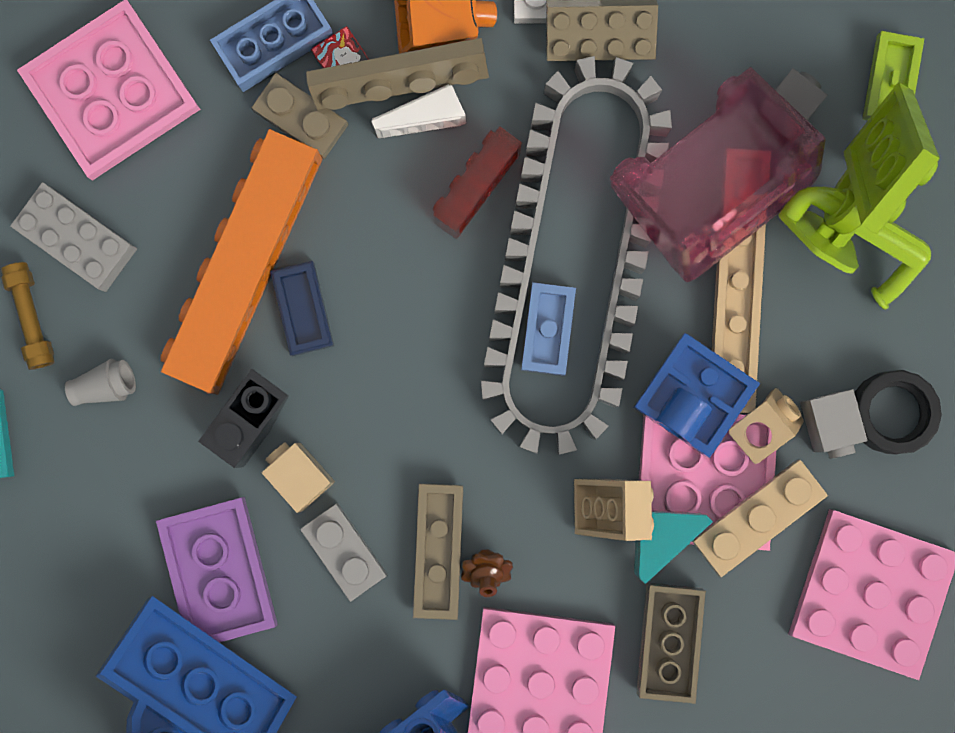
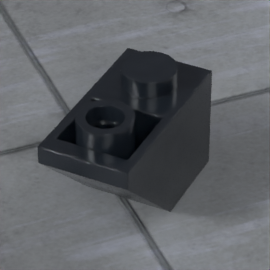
(245, 420)

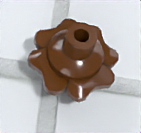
(486, 571)

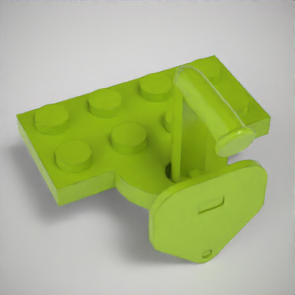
(883, 169)

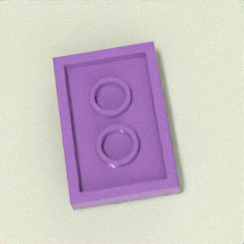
(217, 570)

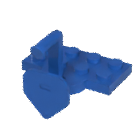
(189, 680)

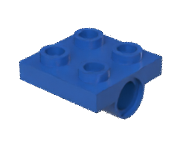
(696, 395)

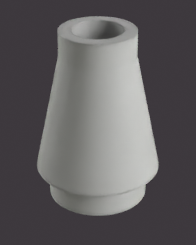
(104, 383)

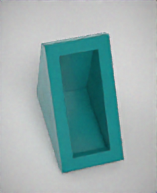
(670, 536)

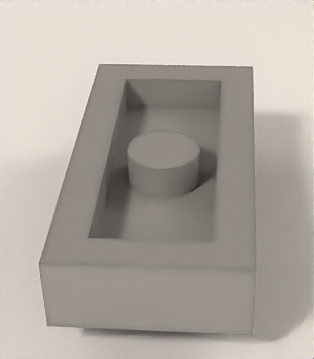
(344, 552)

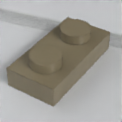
(297, 115)

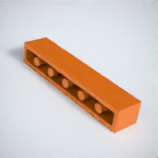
(241, 262)

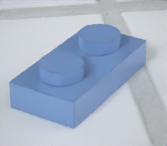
(548, 329)

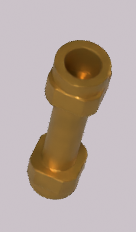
(18, 279)

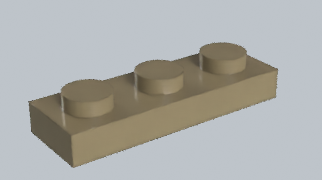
(438, 551)

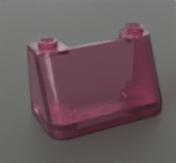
(722, 176)

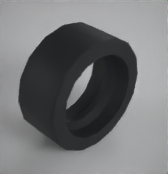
(928, 406)

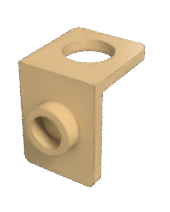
(779, 415)

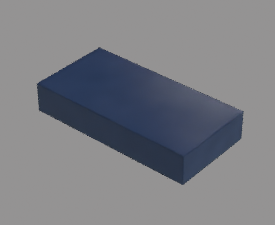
(302, 308)

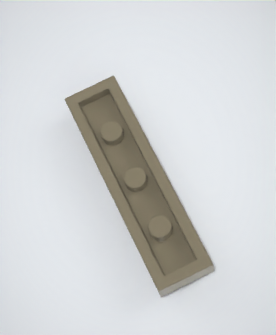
(398, 74)

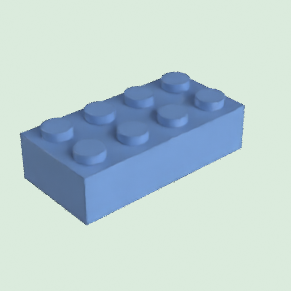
(270, 39)

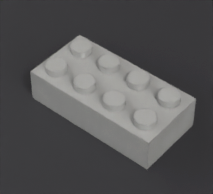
(73, 237)

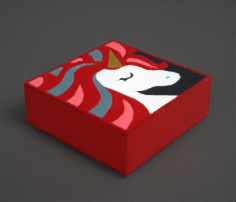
(339, 50)

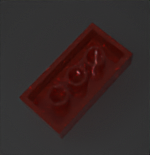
(477, 183)

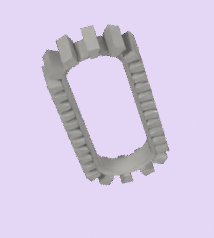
(534, 171)

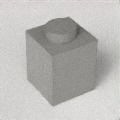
(834, 423)

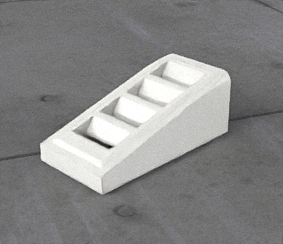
(427, 113)

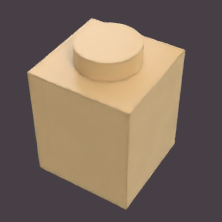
(296, 475)

